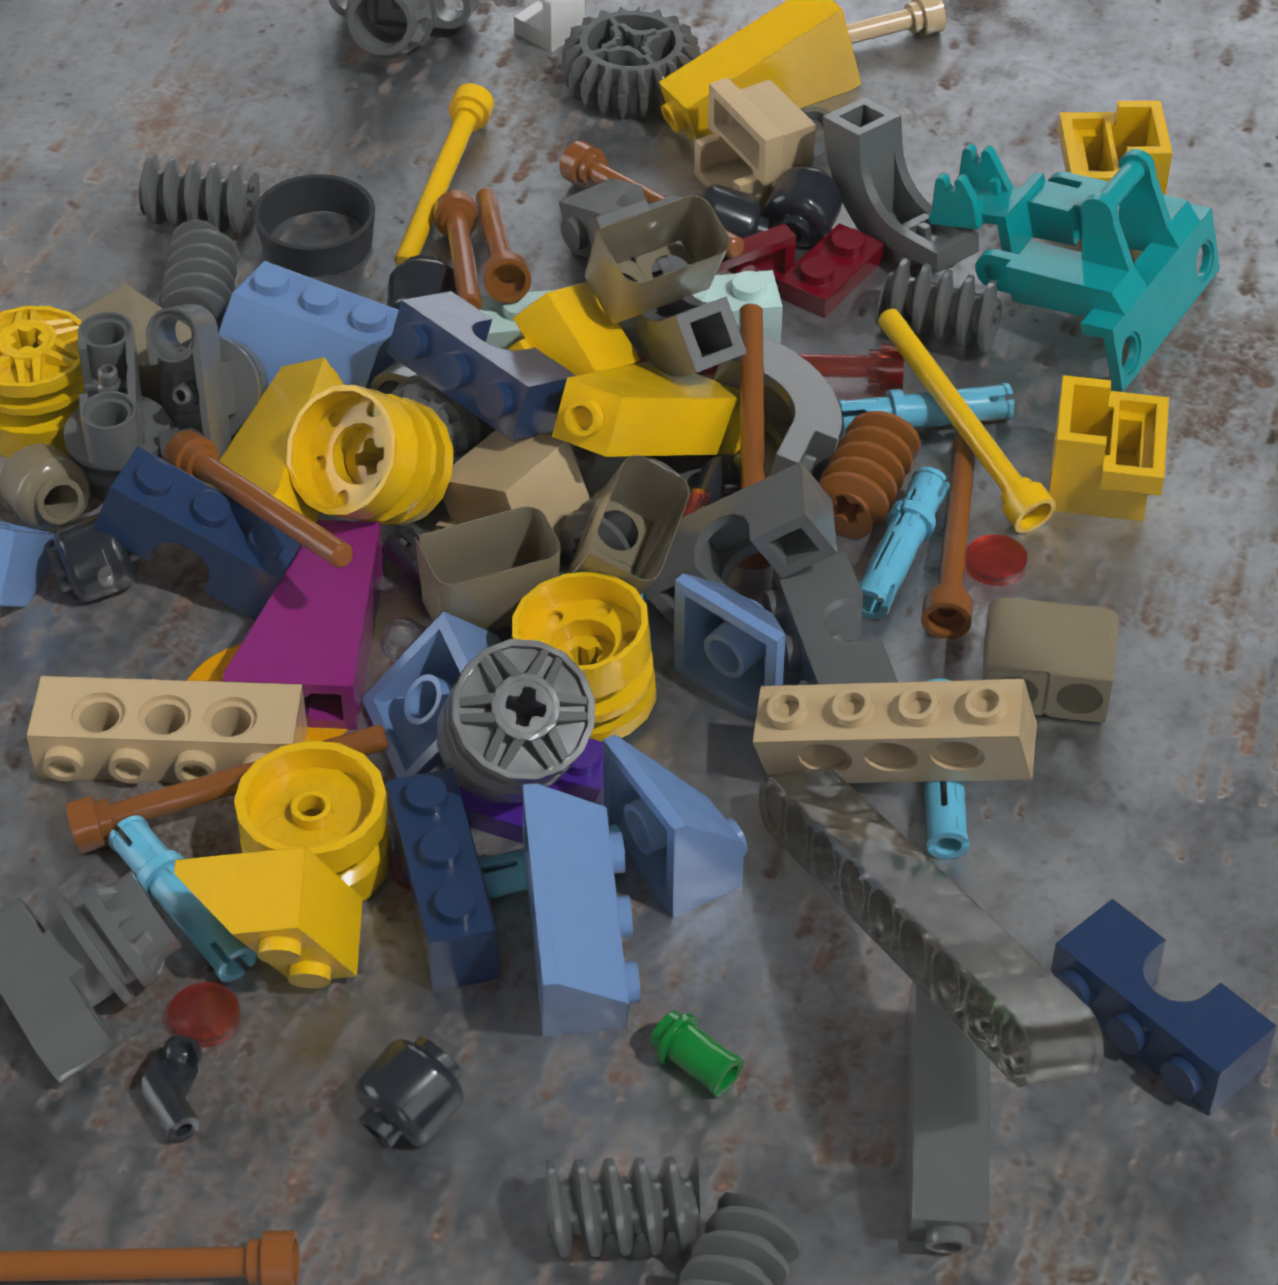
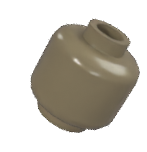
(44, 487)

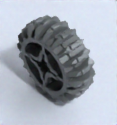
(622, 58)

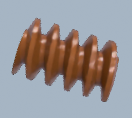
(868, 470)

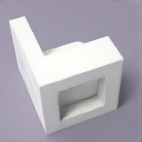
(549, 22)

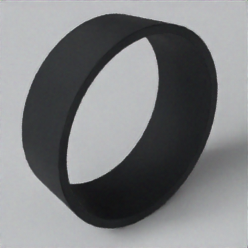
(315, 194)

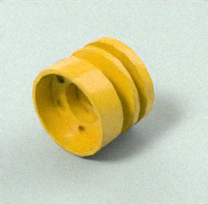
(37, 376)
(369, 456)
(606, 634)

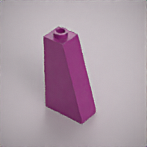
(320, 628)

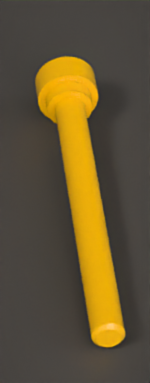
(468, 111)
(1024, 501)

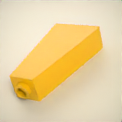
(795, 45)
(648, 413)
(261, 443)

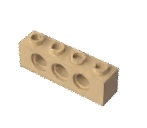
(158, 727)
(899, 730)

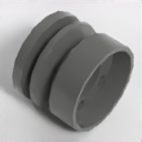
(480, 732)

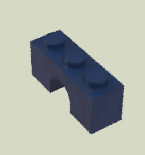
(447, 346)
(164, 504)
(445, 879)
(1197, 1046)

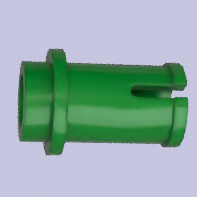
(695, 1052)

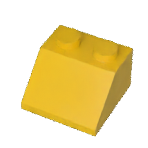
(282, 909)

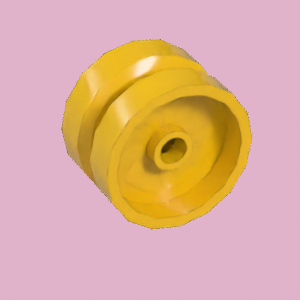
(319, 800)

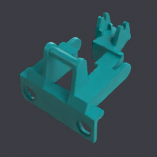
(1102, 281)

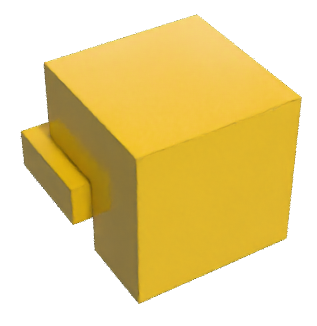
(1097, 140)
(574, 331)
(1107, 449)

